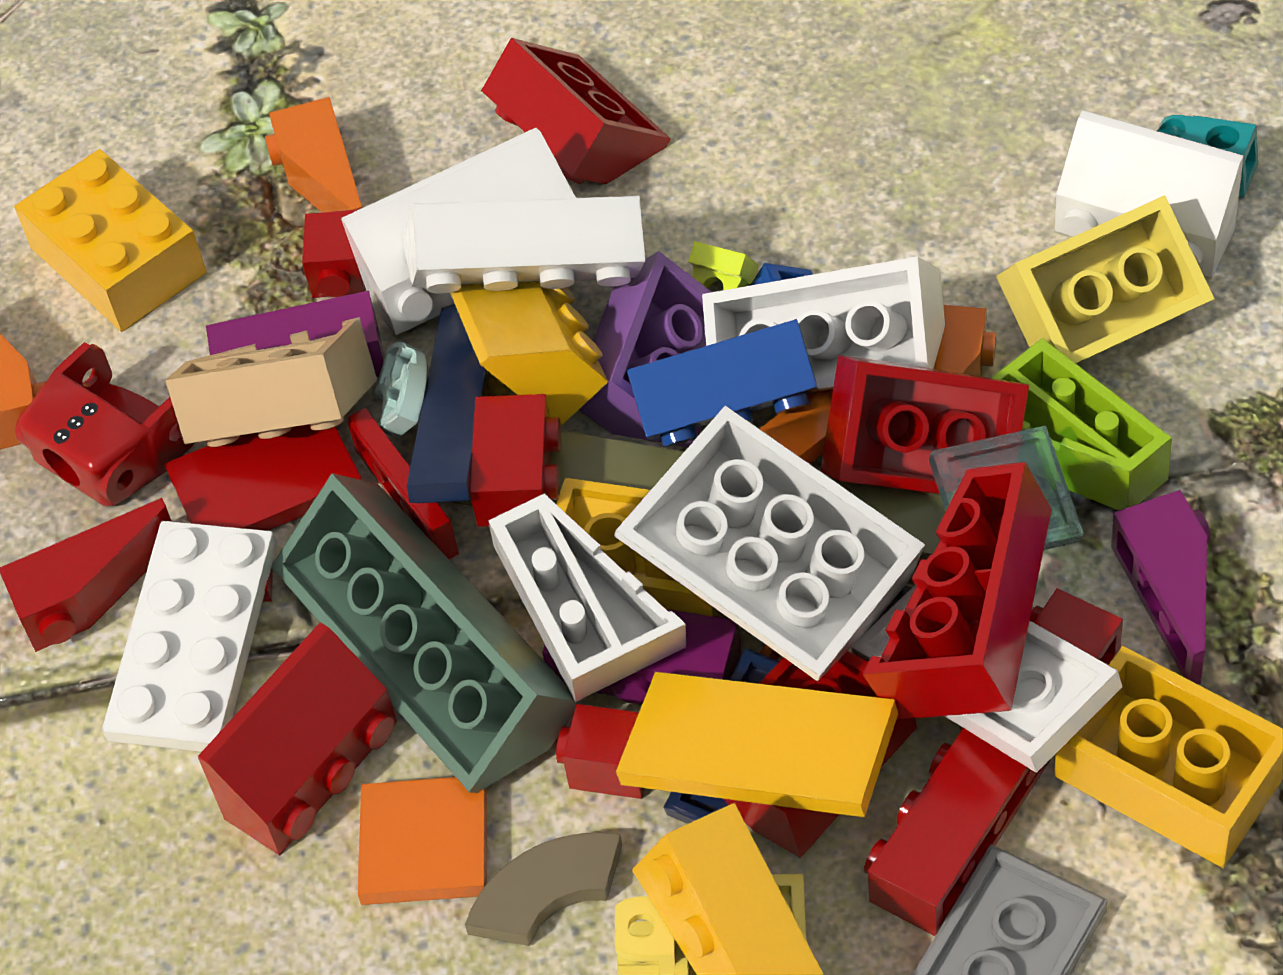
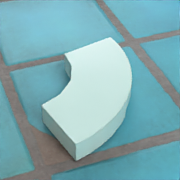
(401, 388)

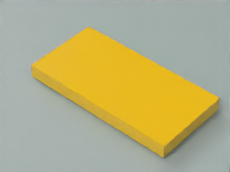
(759, 743)

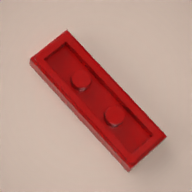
(392, 474)

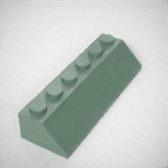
(424, 633)

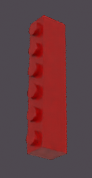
(970, 794)

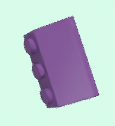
(641, 324)

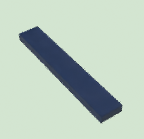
(445, 429)

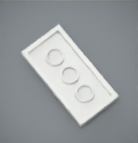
(190, 636)
(1052, 700)

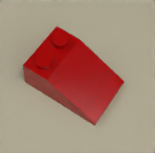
(895, 414)

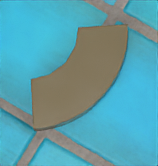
(543, 882)

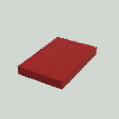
(258, 479)

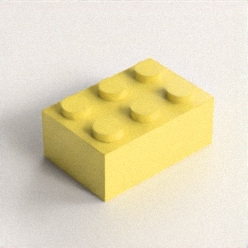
(1107, 283)

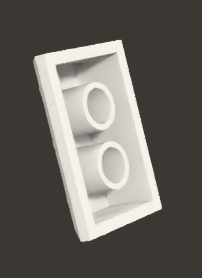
(1126, 166)

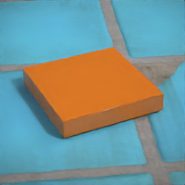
(421, 841)

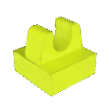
(723, 265)

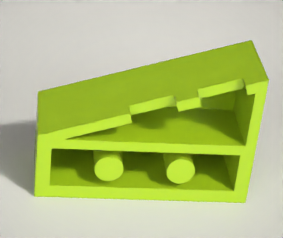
(1098, 438)

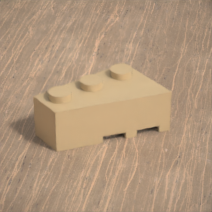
(272, 387)

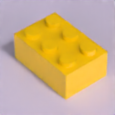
(111, 239)
(1176, 759)

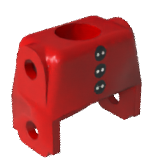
(98, 432)

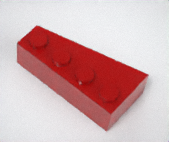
(972, 601)

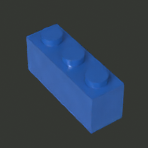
(736, 373)

